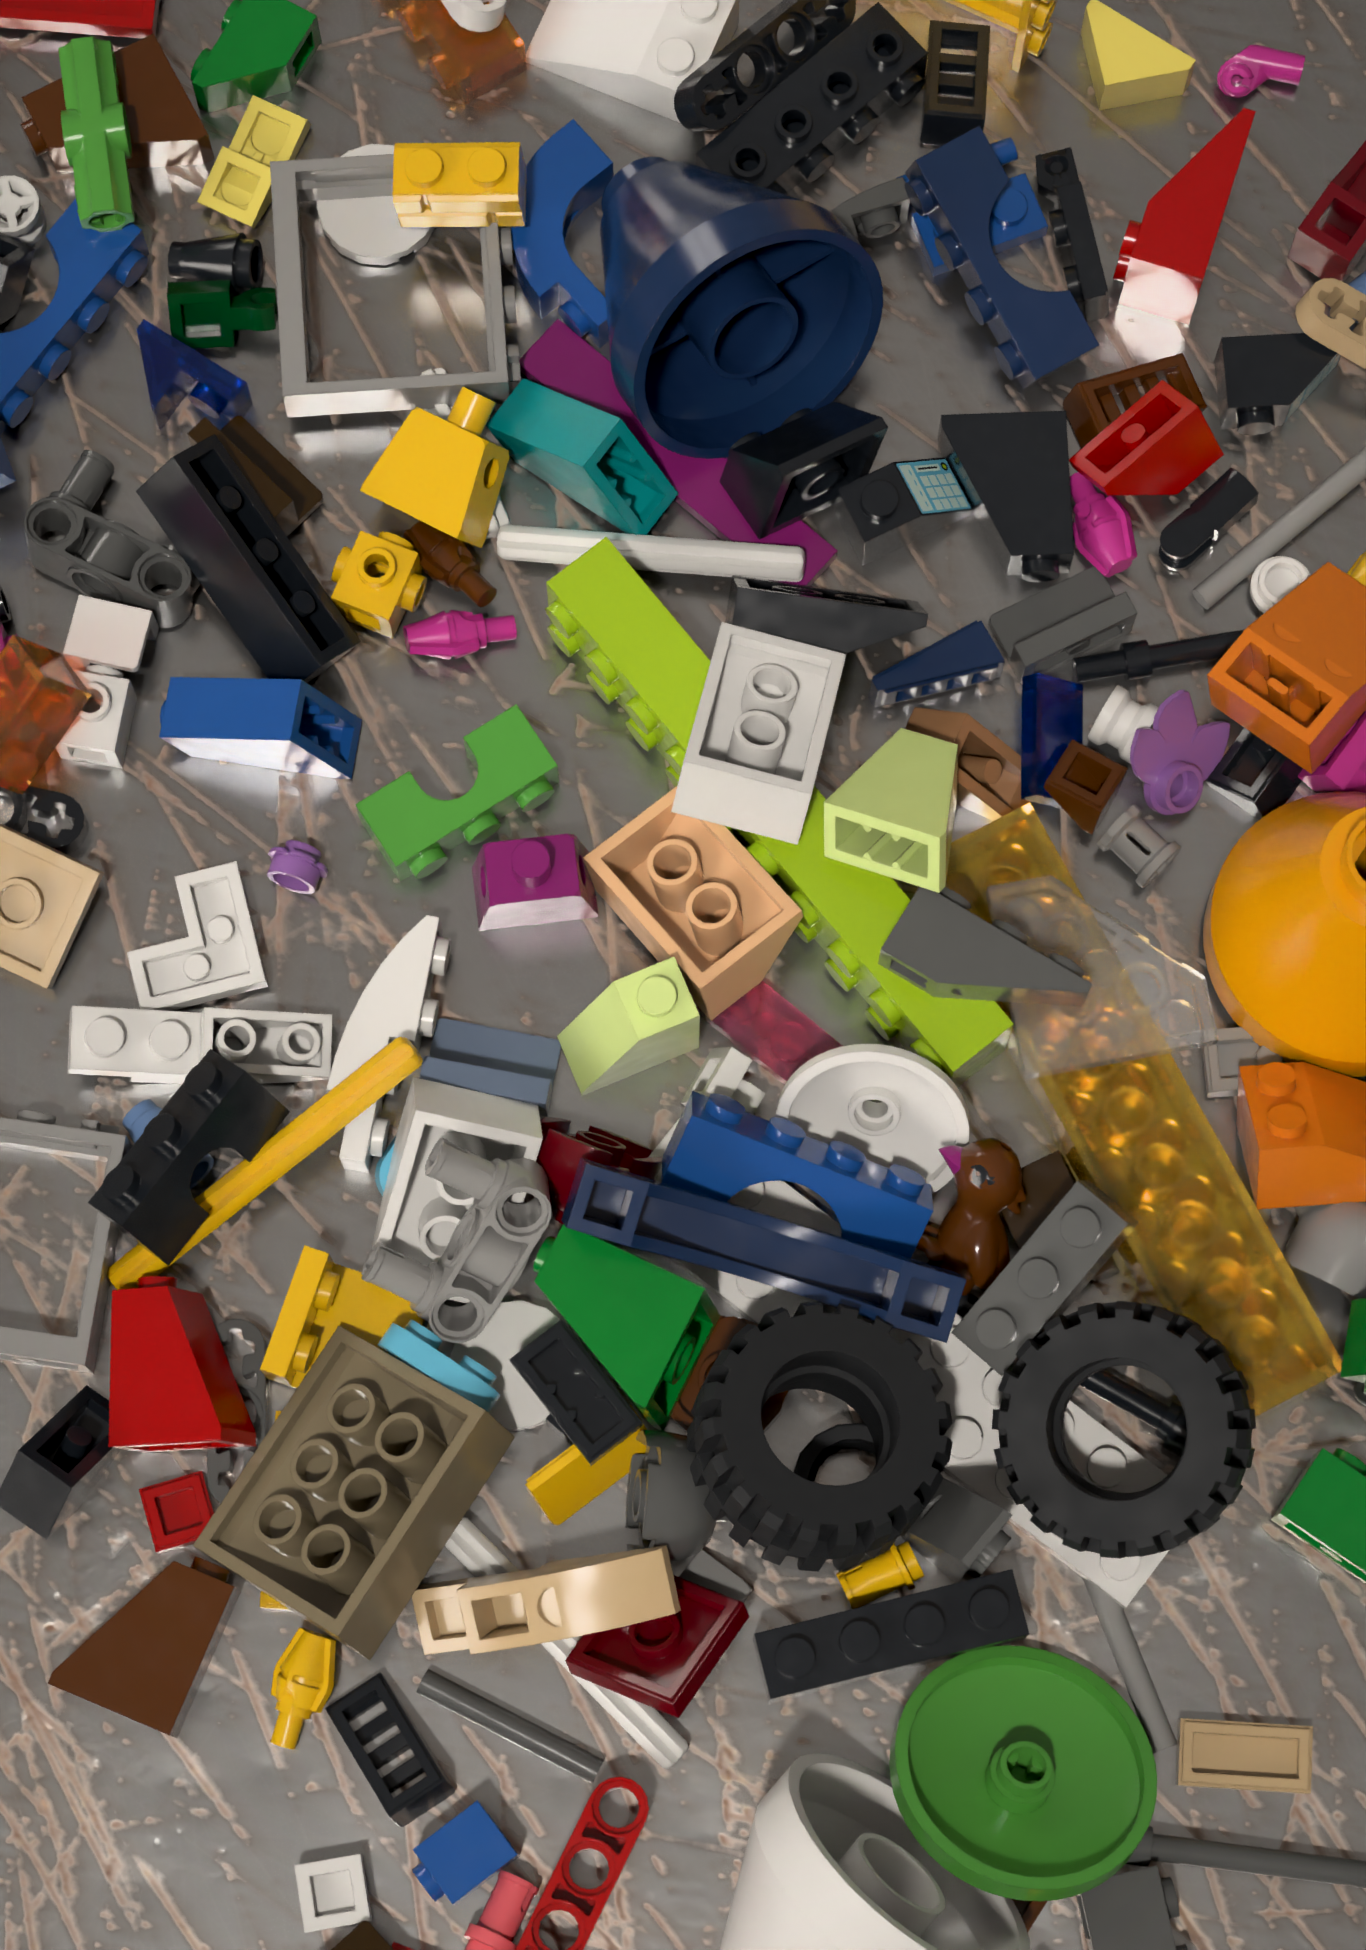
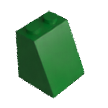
(630, 1315)

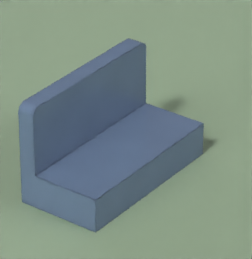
(493, 1062)

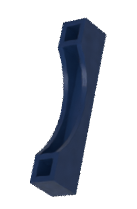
(762, 1249)

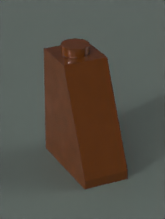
(157, 109)
(155, 1647)

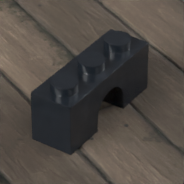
(150, 1187)

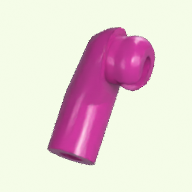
(1257, 65)

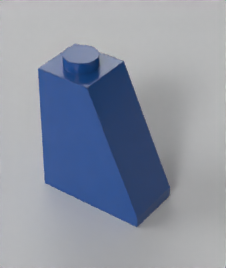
(261, 724)

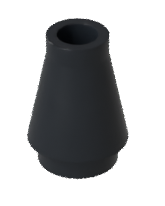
(218, 258)

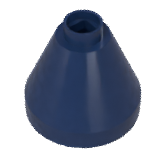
(728, 303)

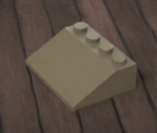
(355, 1491)

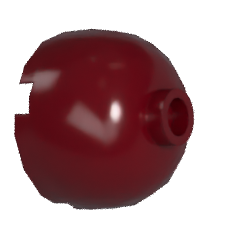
(562, 1152)

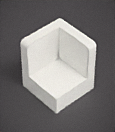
(108, 635)

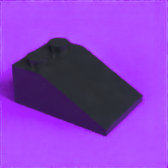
(820, 615)

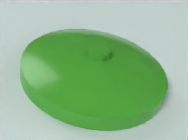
(1023, 1773)

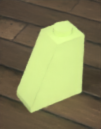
(897, 811)
(632, 1027)

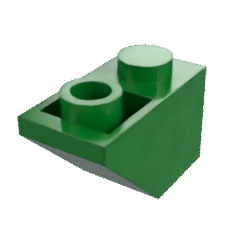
(258, 53)

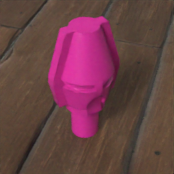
(1101, 528)
(456, 633)

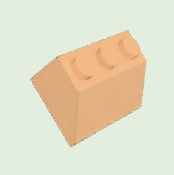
(697, 899)

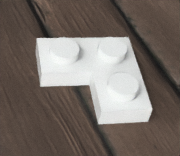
(218, 955)

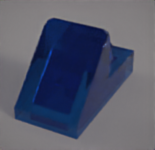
(177, 369)

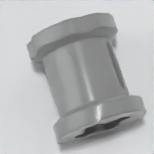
(1132, 825)

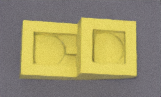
(241, 174)

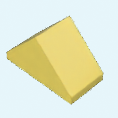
(1129, 61)

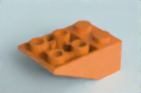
(1299, 669)

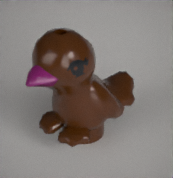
(972, 1232)

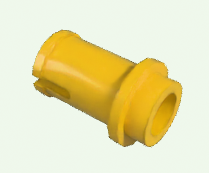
(881, 1575)

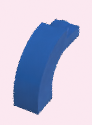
(561, 184)

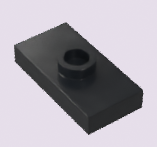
(576, 1392)

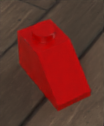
(1150, 447)

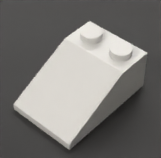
(632, 46)
(759, 733)
(422, 1212)

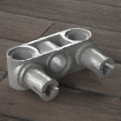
(484, 1250)

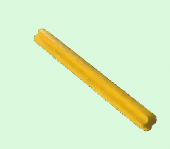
(282, 1152)

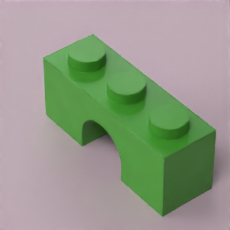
(419, 830)

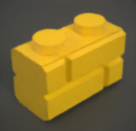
(459, 184)

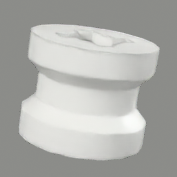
(21, 197)
(1120, 720)

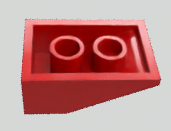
(1171, 248)

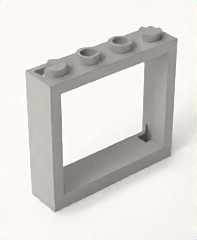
(361, 178)
(91, 1141)

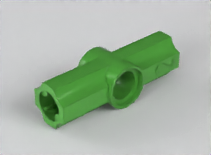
(96, 134)

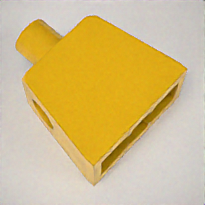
(443, 469)

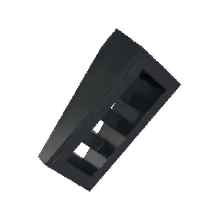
(948, 116)
(420, 1796)

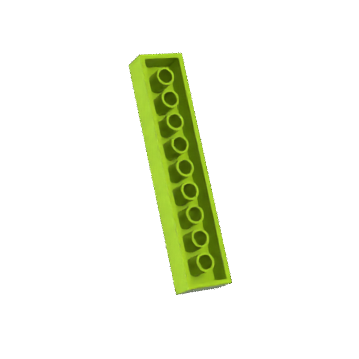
(658, 679)

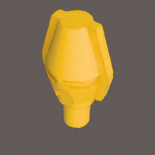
(302, 1683)

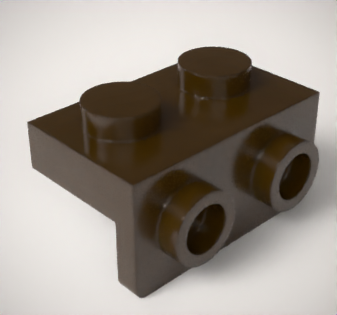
(275, 479)

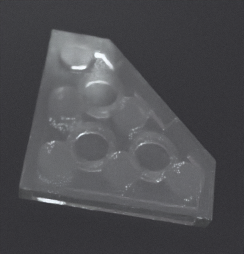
(1138, 997)

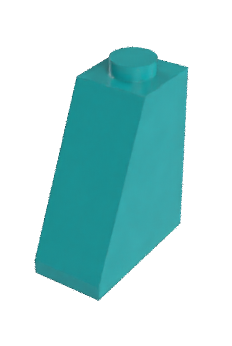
(583, 456)

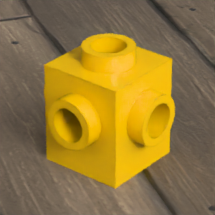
(378, 581)

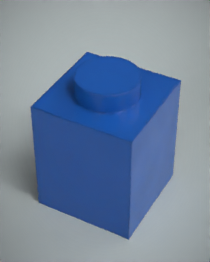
(463, 1855)

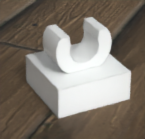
(723, 1075)

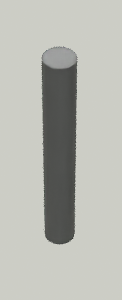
(510, 1726)

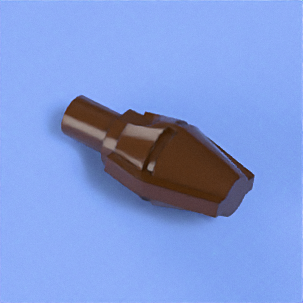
(450, 562)

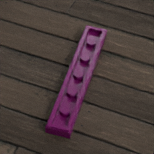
(577, 370)

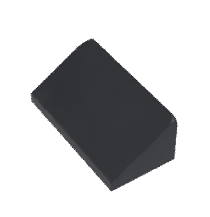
(1255, 775)

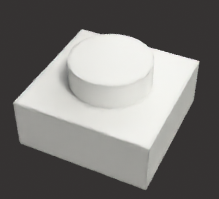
(333, 1893)

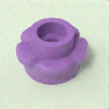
(296, 867)

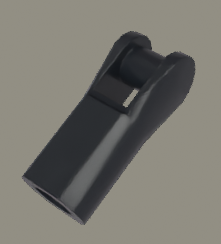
(1206, 520)

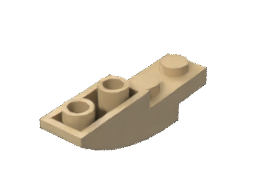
(546, 1602)

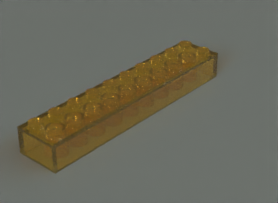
(1156, 1155)

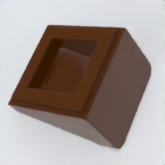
(1085, 784)

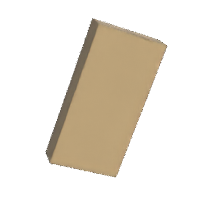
(1244, 1756)

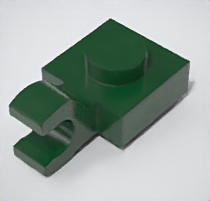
(207, 313)

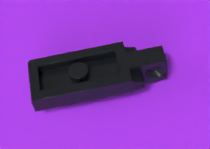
(1073, 228)

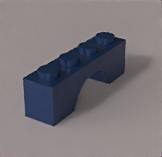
(1033, 327)

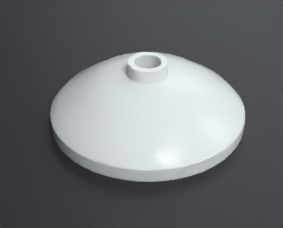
(914, 1120)

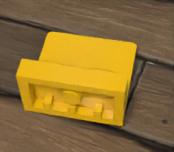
(319, 1302)

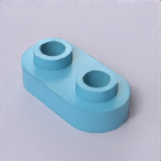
(418, 1349)

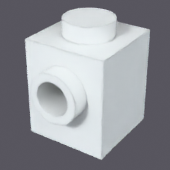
(104, 723)

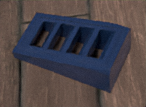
(949, 664)

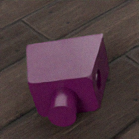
(532, 882)

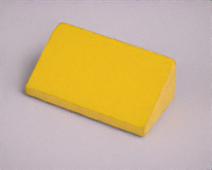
(571, 1482)

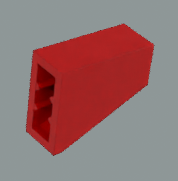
(171, 1374)

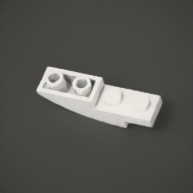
(390, 1007)
(168, 1044)

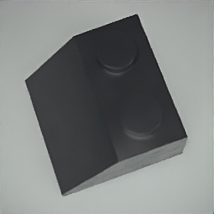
(800, 464)

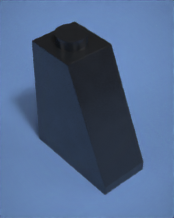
(1017, 485)

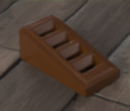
(1092, 405)

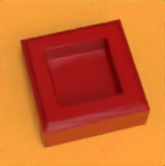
(177, 1510)

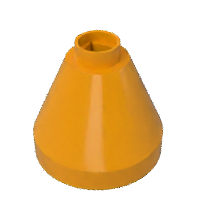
(1292, 932)

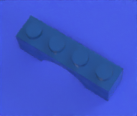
(90, 274)
(726, 1149)

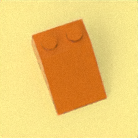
(1302, 1134)

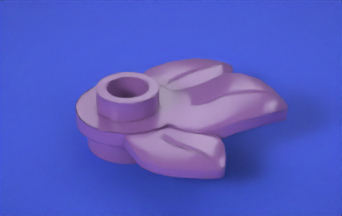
(1176, 755)

